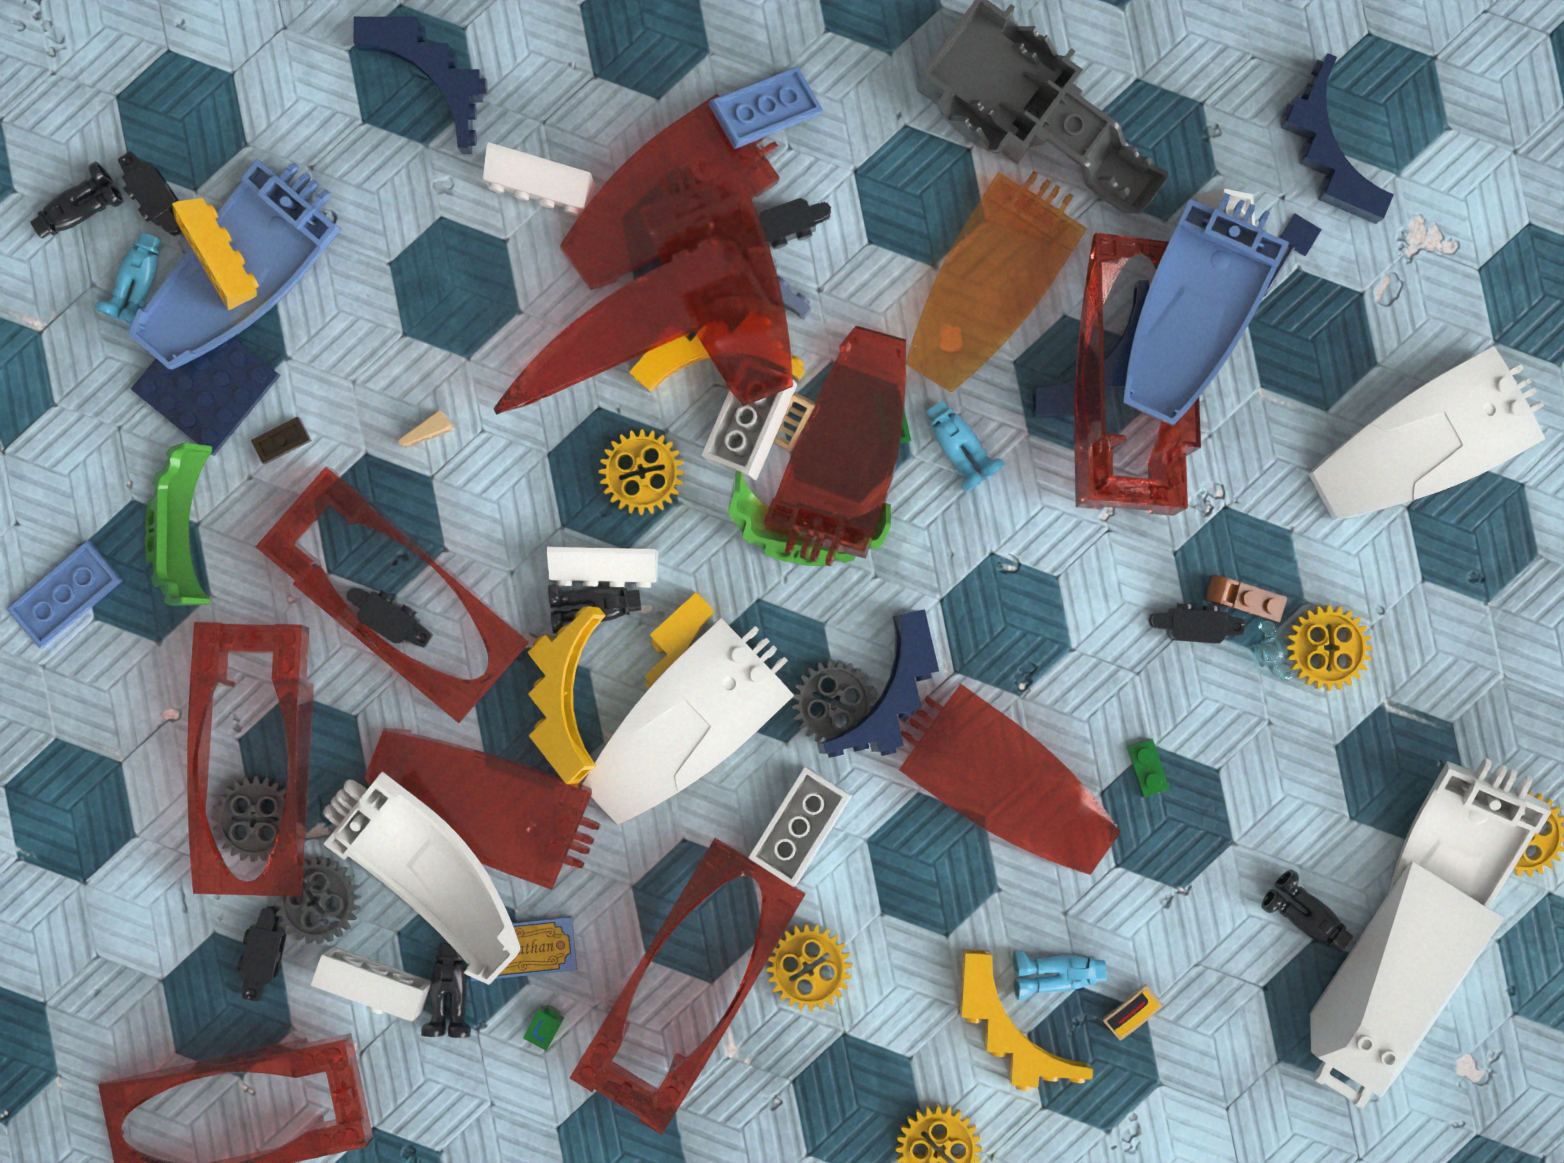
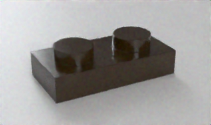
(281, 440)

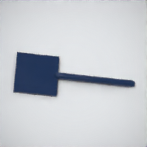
(1301, 236)

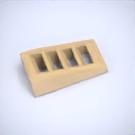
(805, 402)
(431, 427)

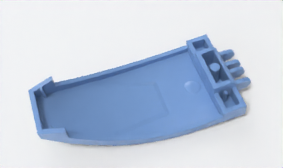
(279, 241)
(1198, 306)

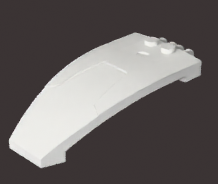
(1432, 439)
(687, 722)
(1473, 829)
(427, 867)

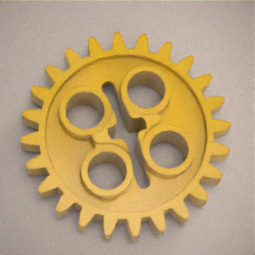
(636, 448)
(1304, 647)
(1546, 842)
(822, 987)
(955, 1132)

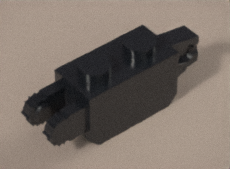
(151, 191)
(792, 221)
(388, 618)
(1197, 625)
(262, 953)

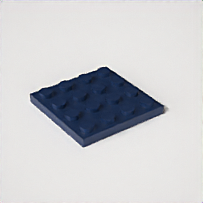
(209, 393)

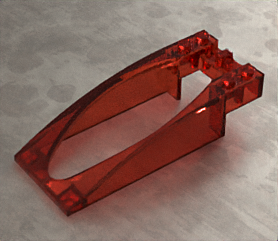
(629, 323)
(1093, 448)
(281, 546)
(289, 674)
(289, 1059)
(660, 1104)

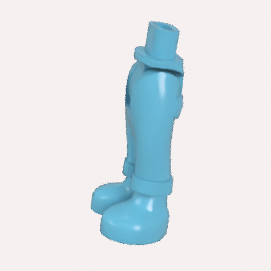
(137, 266)
(952, 434)
(1071, 970)

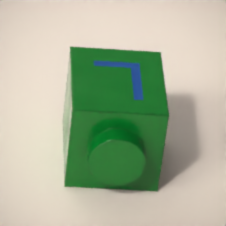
(544, 1026)

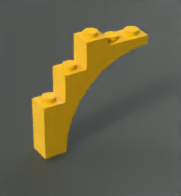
(677, 354)
(678, 633)
(553, 694)
(1027, 1060)

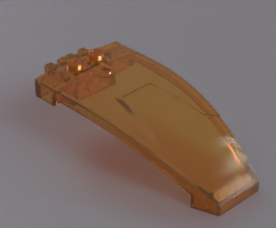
(992, 279)

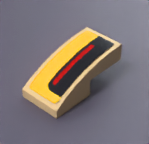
(1133, 1012)

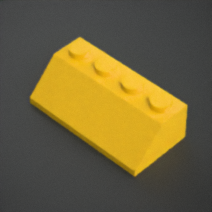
(214, 251)

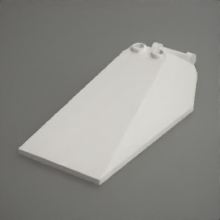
(1397, 982)

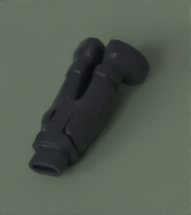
(64, 210)
(611, 600)
(1318, 923)
(447, 978)

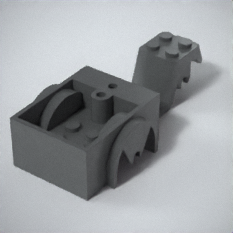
(998, 72)

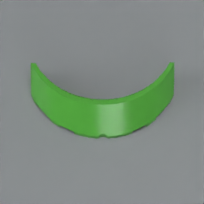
(749, 517)
(168, 525)

